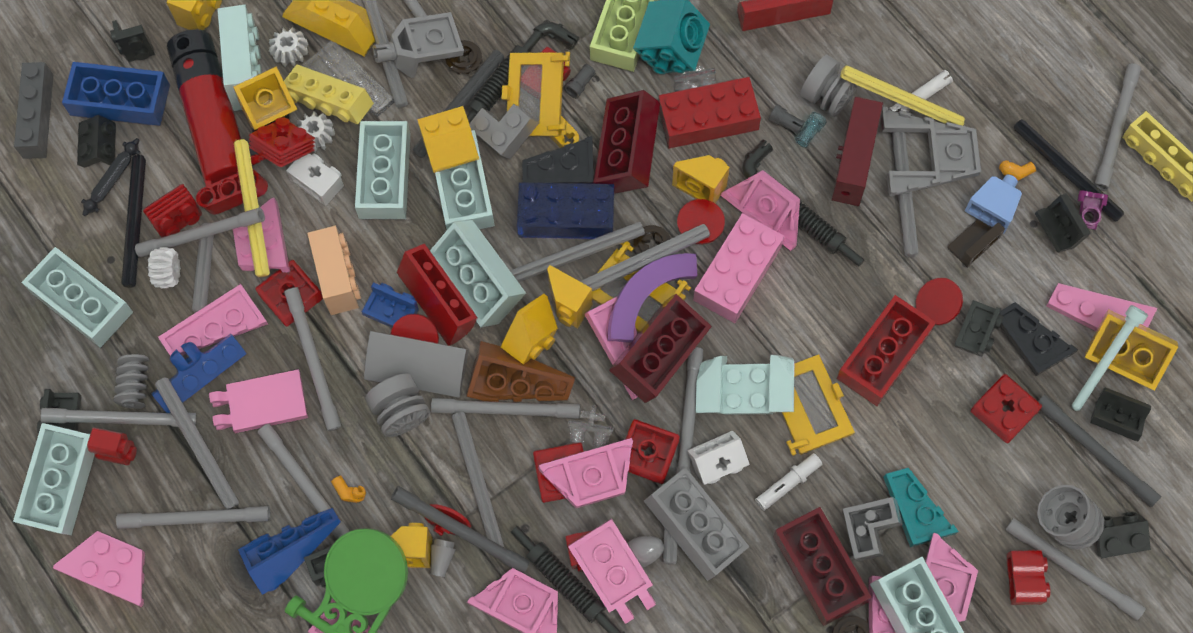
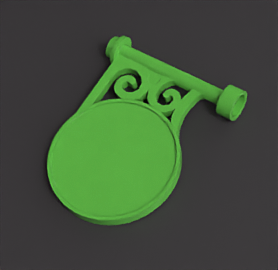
(362, 575)

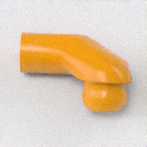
(1017, 171)
(346, 493)

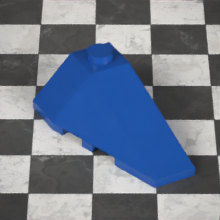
(277, 557)

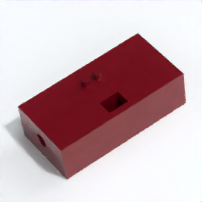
(857, 151)

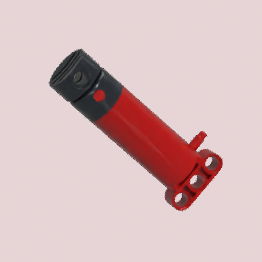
(210, 120)

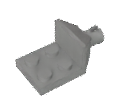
(420, 41)

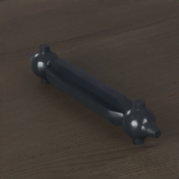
(110, 177)

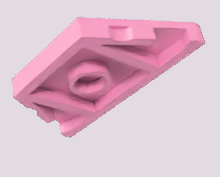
(767, 203)
(273, 240)
(591, 474)
(107, 566)
(952, 574)
(520, 603)

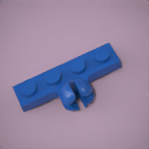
(200, 367)

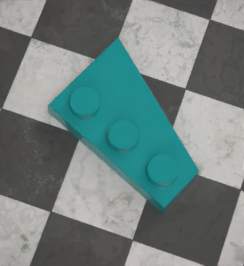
(917, 510)

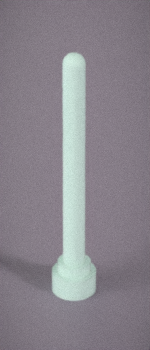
(1134, 317)

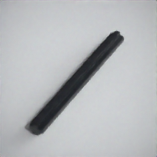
(1065, 166)
(133, 222)

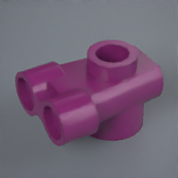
(1093, 204)

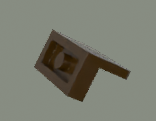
(975, 241)

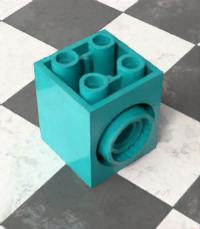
(671, 36)

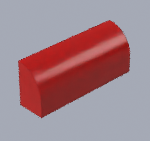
(766, 13)
(436, 294)

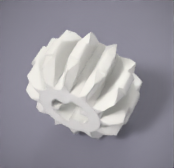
(288, 47)
(321, 125)
(164, 267)

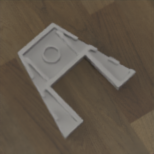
(951, 146)

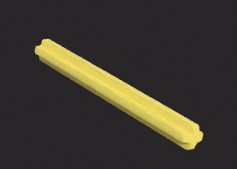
(900, 96)
(251, 202)

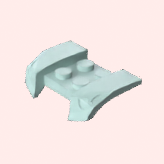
(745, 387)

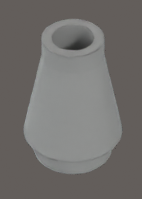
(441, 556)

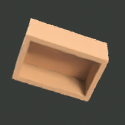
(334, 270)

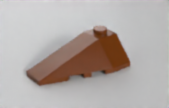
(502, 377)

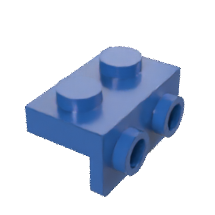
(387, 305)

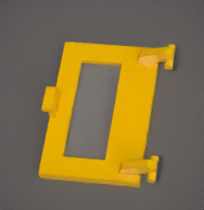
(536, 87)
(651, 303)
(817, 409)

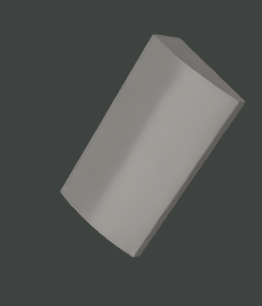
(432, 365)
(696, 524)

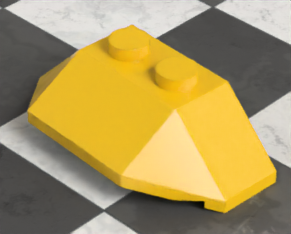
(335, 20)

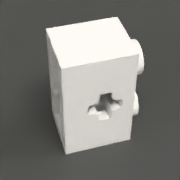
(315, 177)
(727, 449)

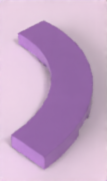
(640, 286)

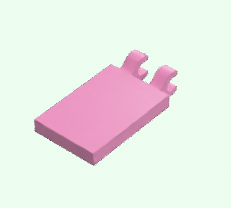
(261, 402)
(612, 569)

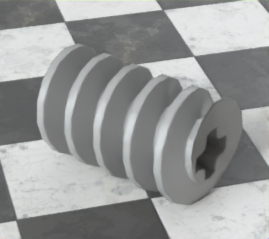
(129, 381)

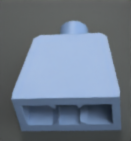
(995, 201)

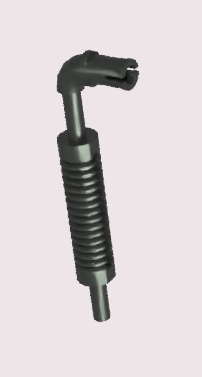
(493, 87)
(809, 221)
(565, 581)

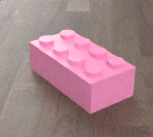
(738, 268)

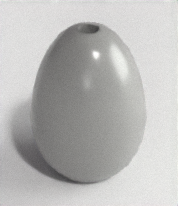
(646, 549)

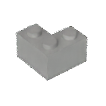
(504, 134)
(864, 523)

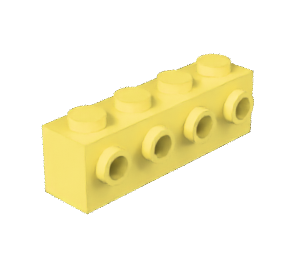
(328, 94)
(1162, 152)

